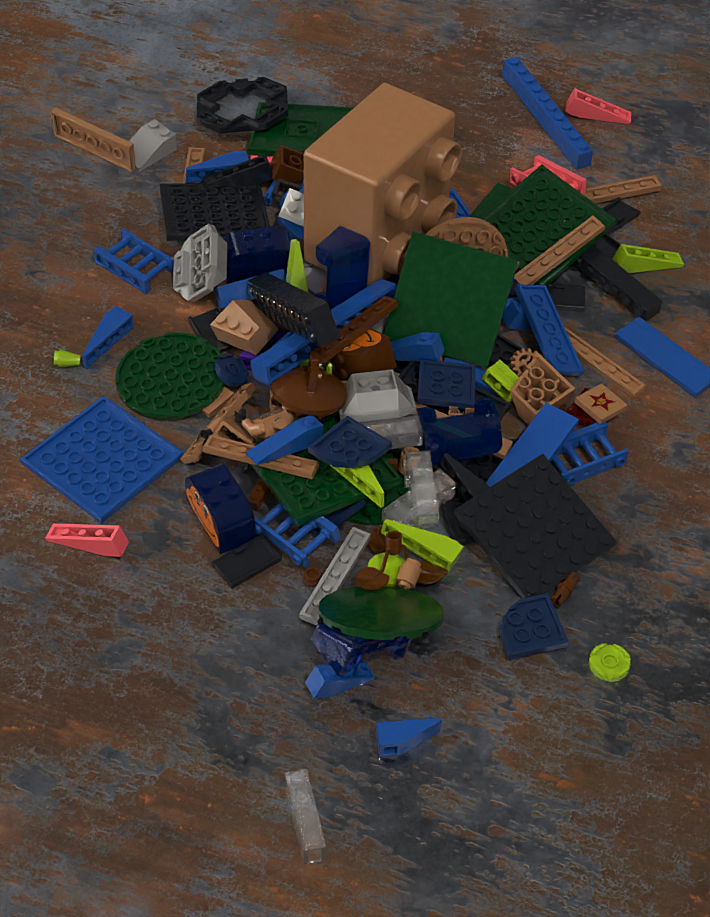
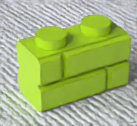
(501, 379)

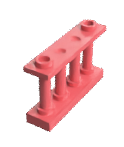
(571, 178)

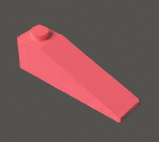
(591, 107)
(97, 539)

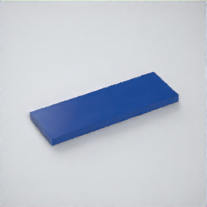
(549, 329)
(665, 356)
(542, 436)

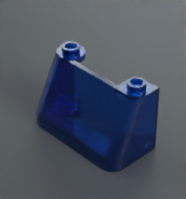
(347, 263)
(462, 434)
(344, 649)

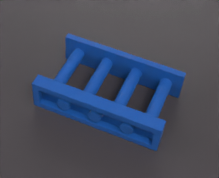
(129, 273)
(583, 438)
(326, 528)

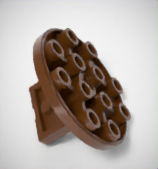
(310, 389)

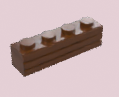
(258, 495)

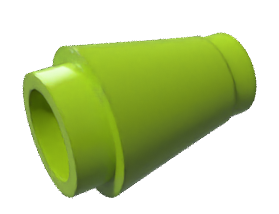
(66, 359)

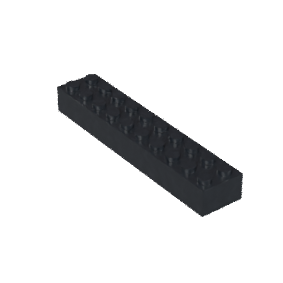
(294, 308)

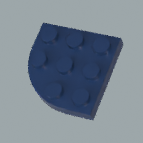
(350, 445)
(532, 628)

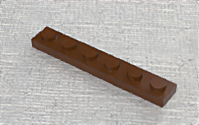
(357, 327)

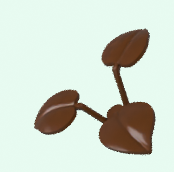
(374, 579)

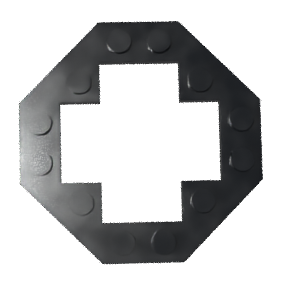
(207, 107)

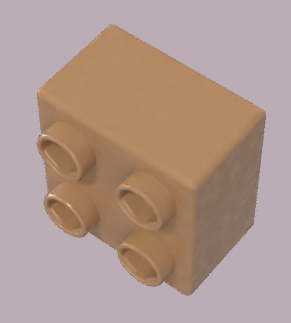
(381, 176)

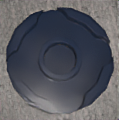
(231, 370)

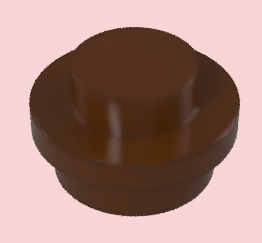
(312, 576)

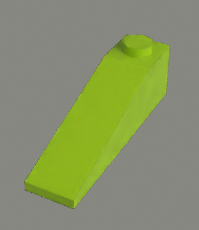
(641, 259)
(295, 269)
(365, 481)
(429, 545)

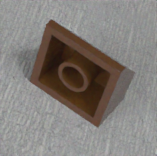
(288, 165)

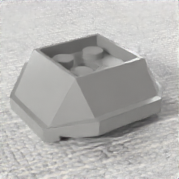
(200, 264)
(377, 397)

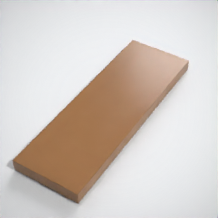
(93, 139)

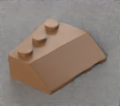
(244, 326)
(537, 386)

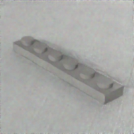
(335, 573)

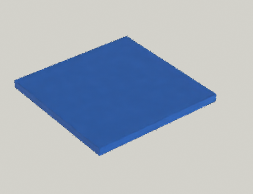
(102, 459)

